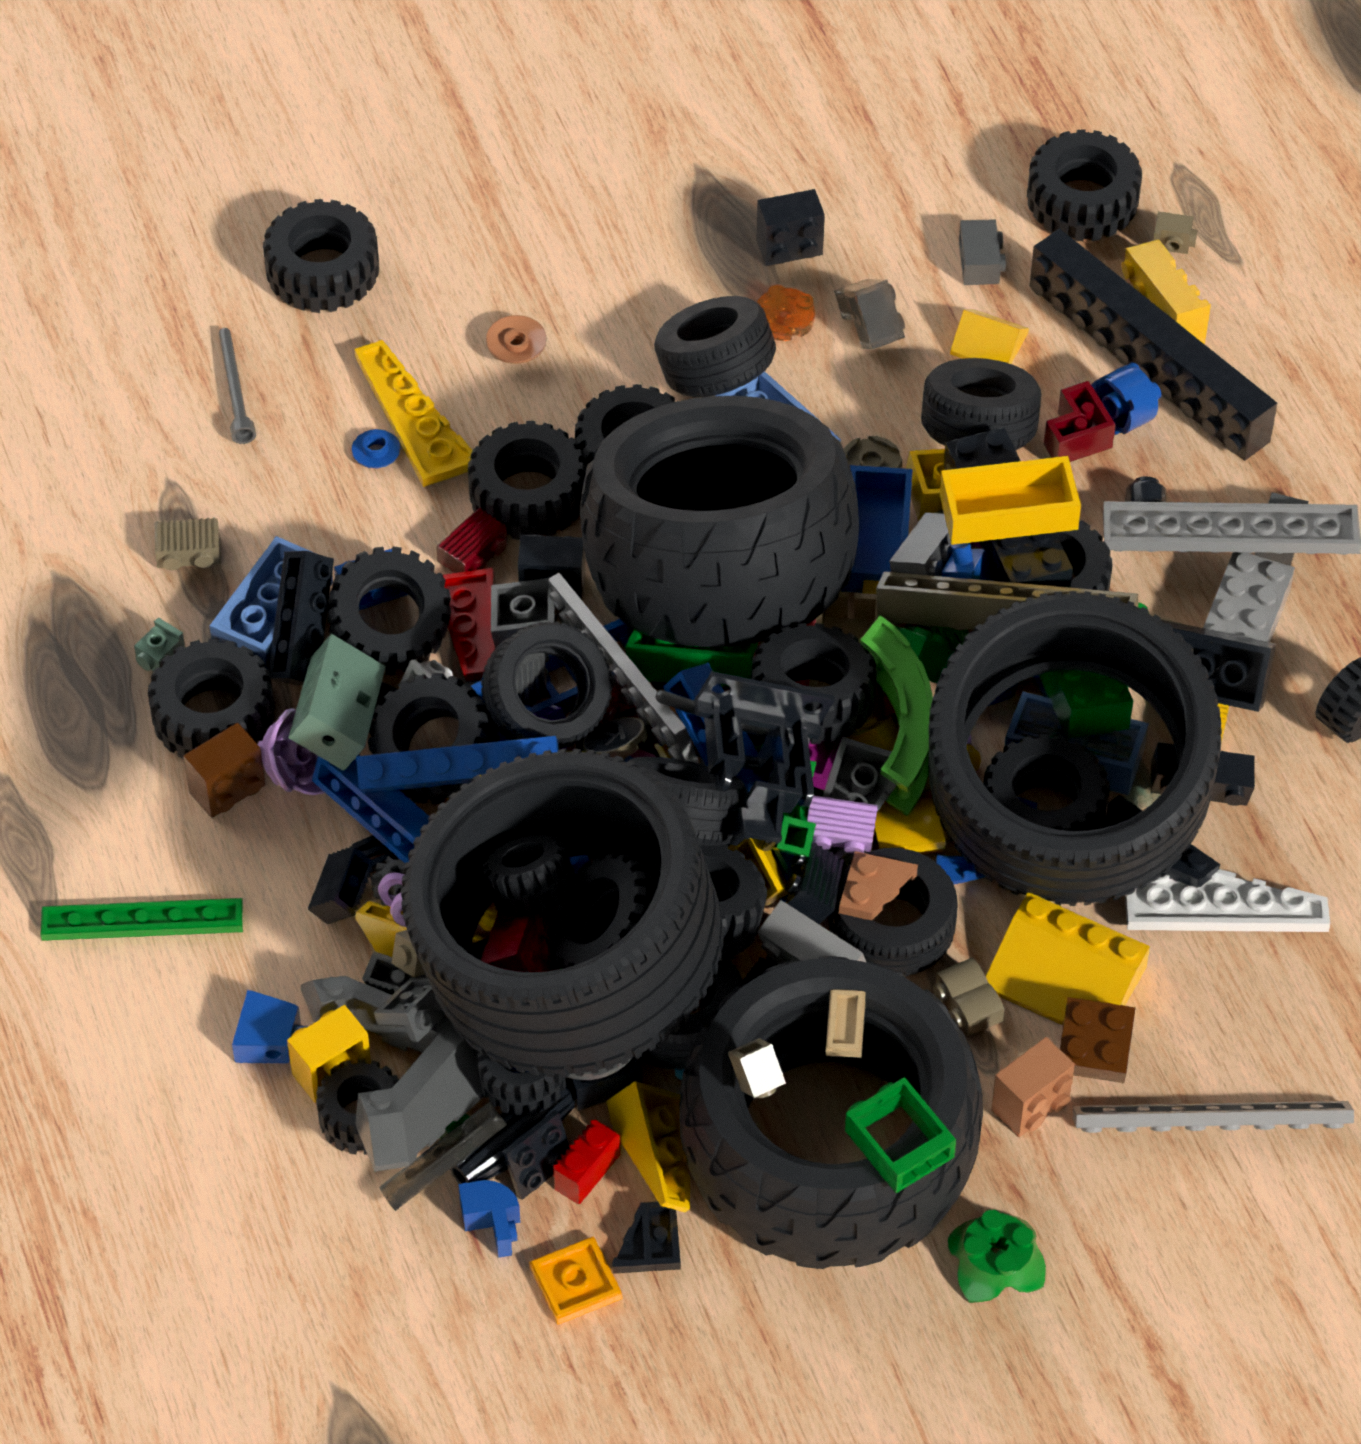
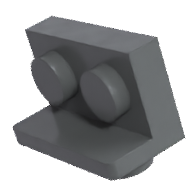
(413, 1007)

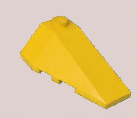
(651, 1135)

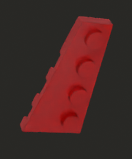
(471, 619)

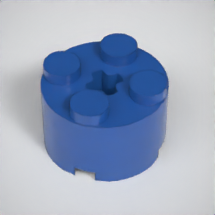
(1128, 397)

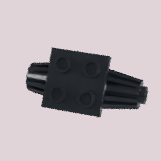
(524, 1147)

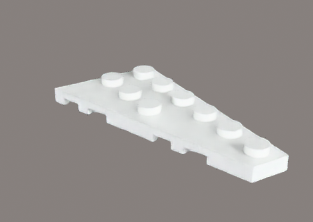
(1225, 905)

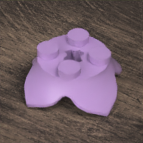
(286, 760)

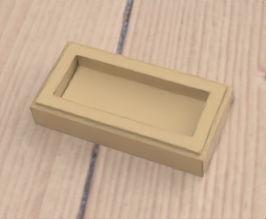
(845, 1023)

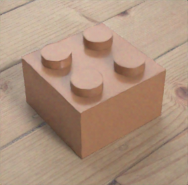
(1033, 1087)

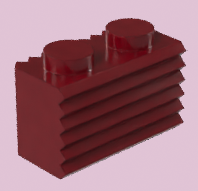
(472, 543)

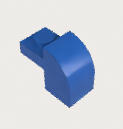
(491, 1205)

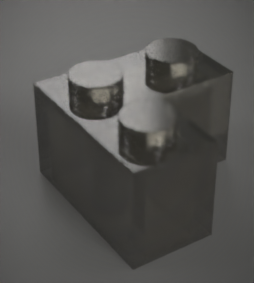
(873, 311)

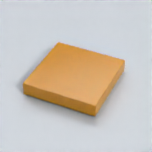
(575, 1280)

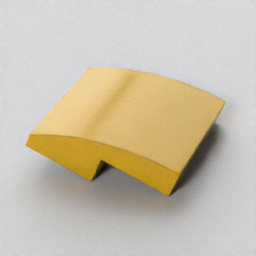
(915, 832)

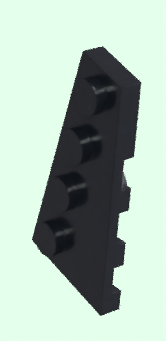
(1192, 868)

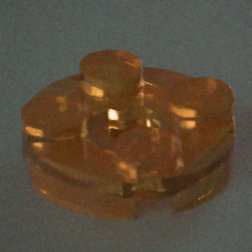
(790, 300)

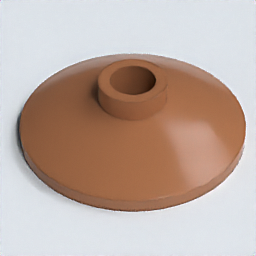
(516, 339)

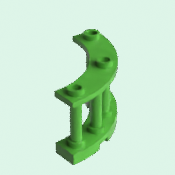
(910, 694)

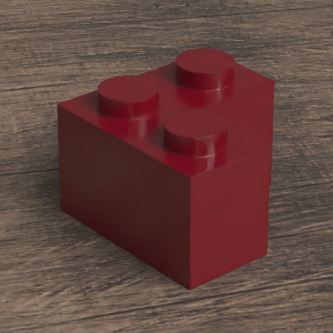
(1082, 424)

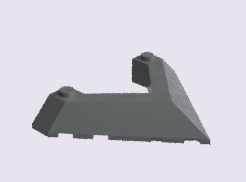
(426, 1098)

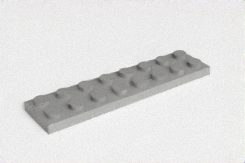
(1231, 527)
(633, 685)

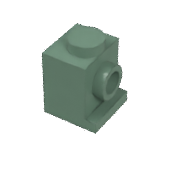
(157, 644)

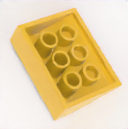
(1063, 955)

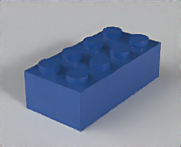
(883, 520)

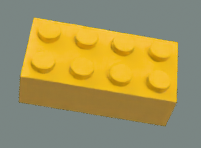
(1009, 500)

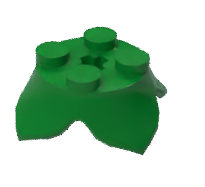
(986, 1273)

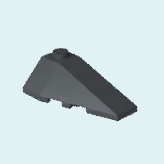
(858, 777)

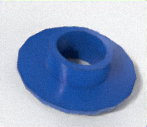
(376, 458)

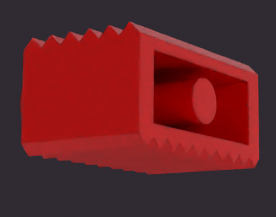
(586, 1161)

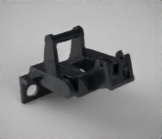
(785, 746)

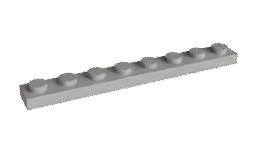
(1225, 1115)

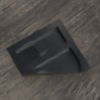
(650, 1241)

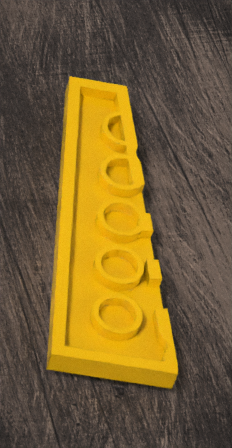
(421, 430)

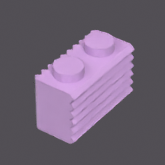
(842, 824)

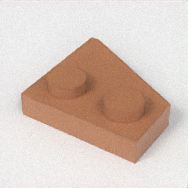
(872, 884)

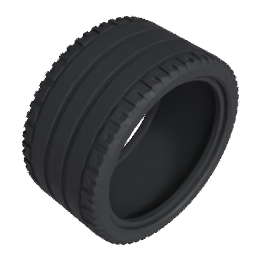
(1097, 638)
(589, 1011)

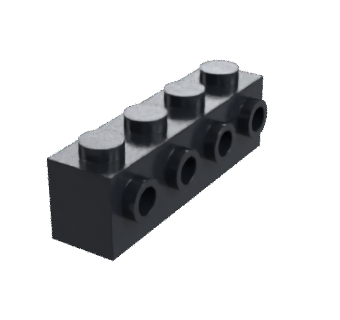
(300, 614)

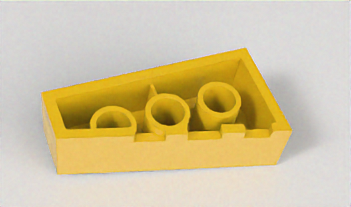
(1155, 276)

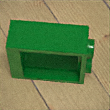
(919, 1161)

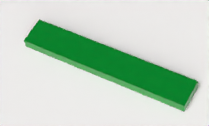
(142, 919)

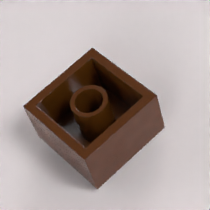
(224, 770)
(1097, 1038)

